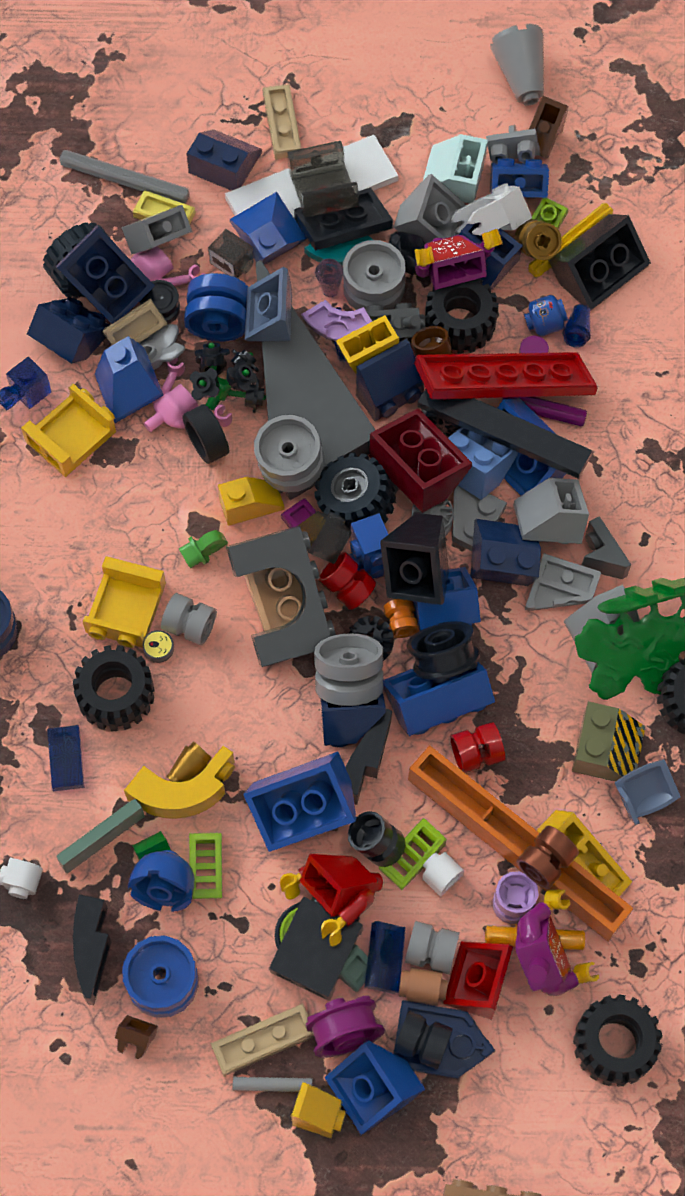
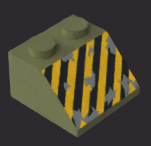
(608, 743)

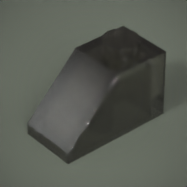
(326, 535)

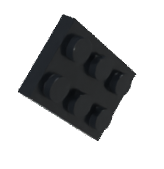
(346, 224)

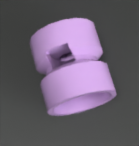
(514, 897)

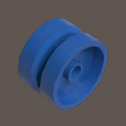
(216, 307)
(155, 957)

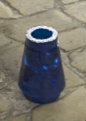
(577, 328)

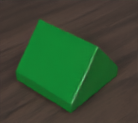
(151, 844)

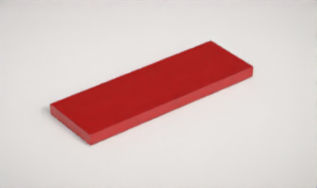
(505, 375)

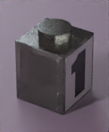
(231, 254)

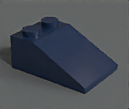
(105, 275)

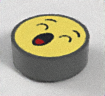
(158, 646)

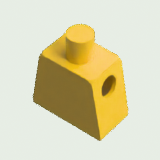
(367, 342)

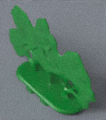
(643, 649)

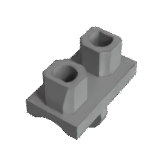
(513, 145)

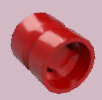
(351, 584)
(469, 755)

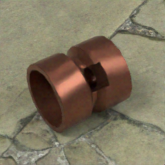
(551, 852)

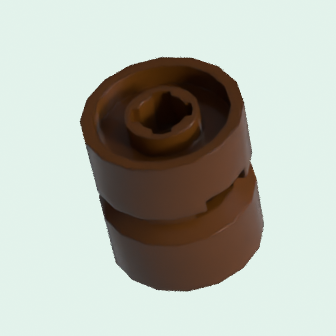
(431, 341)

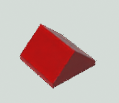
(478, 977)

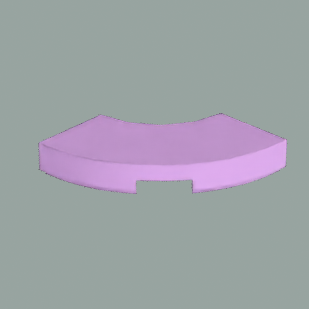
(334, 323)

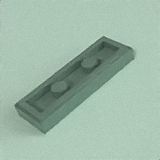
(100, 836)

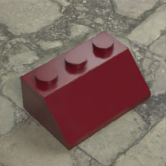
(419, 459)

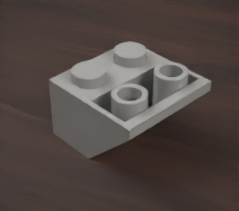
(553, 512)

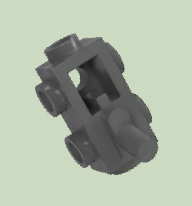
(403, 318)

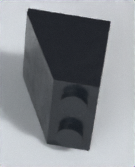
(416, 560)

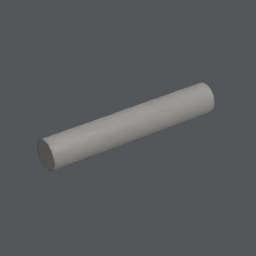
(269, 1084)

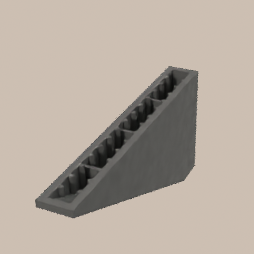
(307, 386)

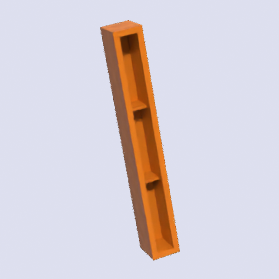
(511, 836)

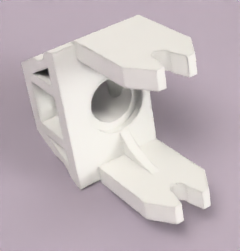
(500, 209)

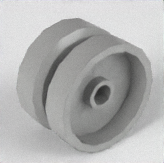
(374, 275)
(289, 453)
(348, 669)

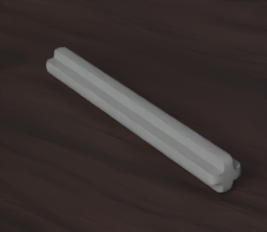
(123, 176)

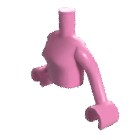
(156, 264)
(177, 402)

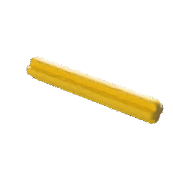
(538, 267)

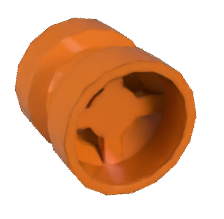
(401, 618)

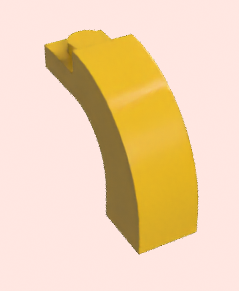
(184, 798)

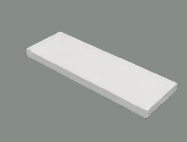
(364, 163)

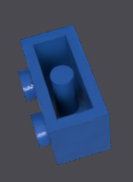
(529, 176)
(366, 544)

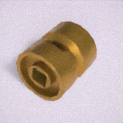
(538, 239)

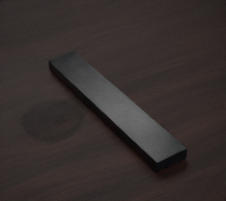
(510, 432)

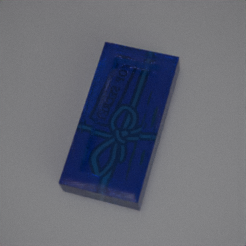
(65, 758)
(385, 957)

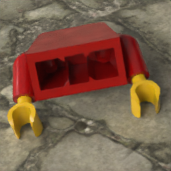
(338, 885)

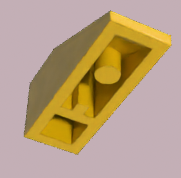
(591, 853)

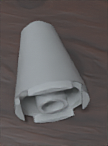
(522, 61)

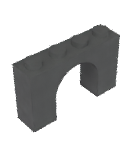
(288, 551)

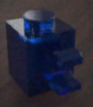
(26, 384)

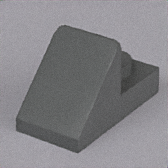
(608, 556)

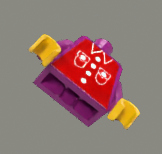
(455, 259)
(542, 951)

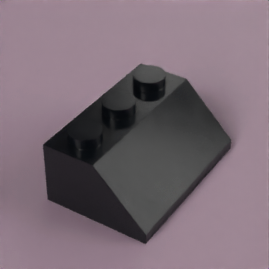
(600, 260)

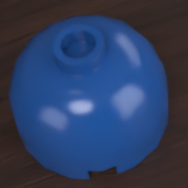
(162, 880)

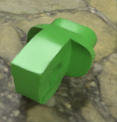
(199, 550)

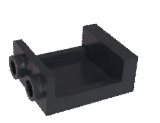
(308, 958)

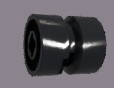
(376, 839)
(423, 1040)

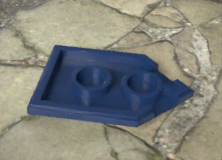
(466, 1044)

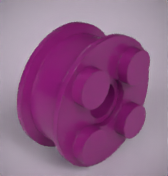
(344, 1026)

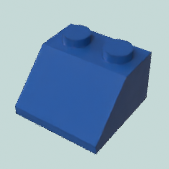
(459, 605)

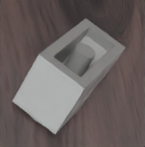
(156, 229)

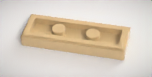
(281, 120)
(262, 1040)

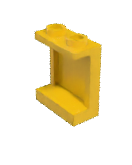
(71, 431)
(125, 602)

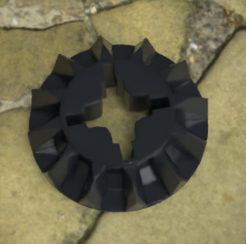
(380, 629)

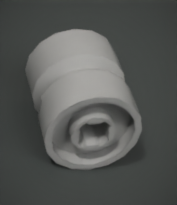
(186, 618)
(432, 947)

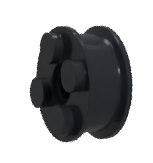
(443, 651)

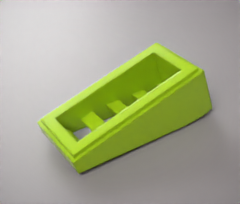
(433, 835)
(206, 838)

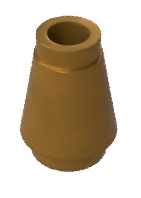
(189, 763)

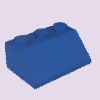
(525, 471)
(424, 704)
(302, 801)

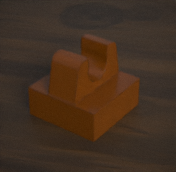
(135, 1032)

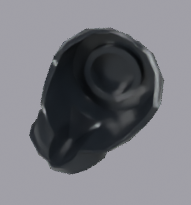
(406, 245)

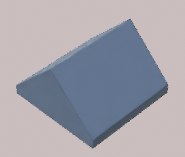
(269, 308)

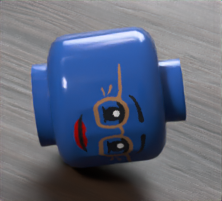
(546, 315)

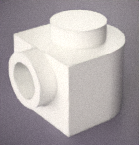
(441, 872)
(20, 878)

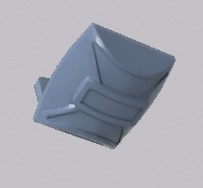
(647, 789)

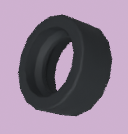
(206, 433)

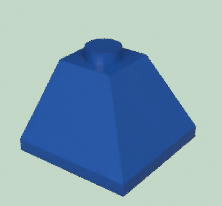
(268, 228)
(126, 378)
(373, 1085)

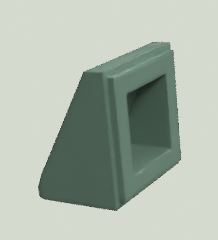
(355, 969)

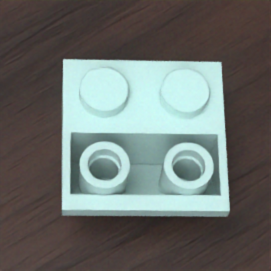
(458, 165)

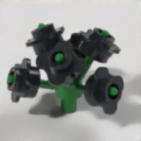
(239, 377)

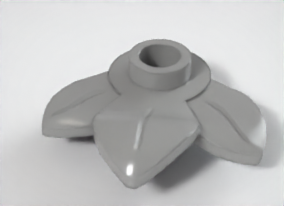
(162, 345)

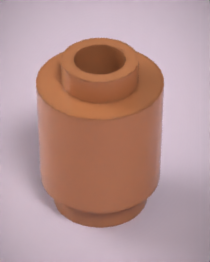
(423, 986)

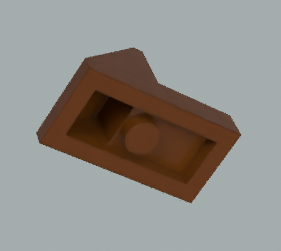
(548, 122)

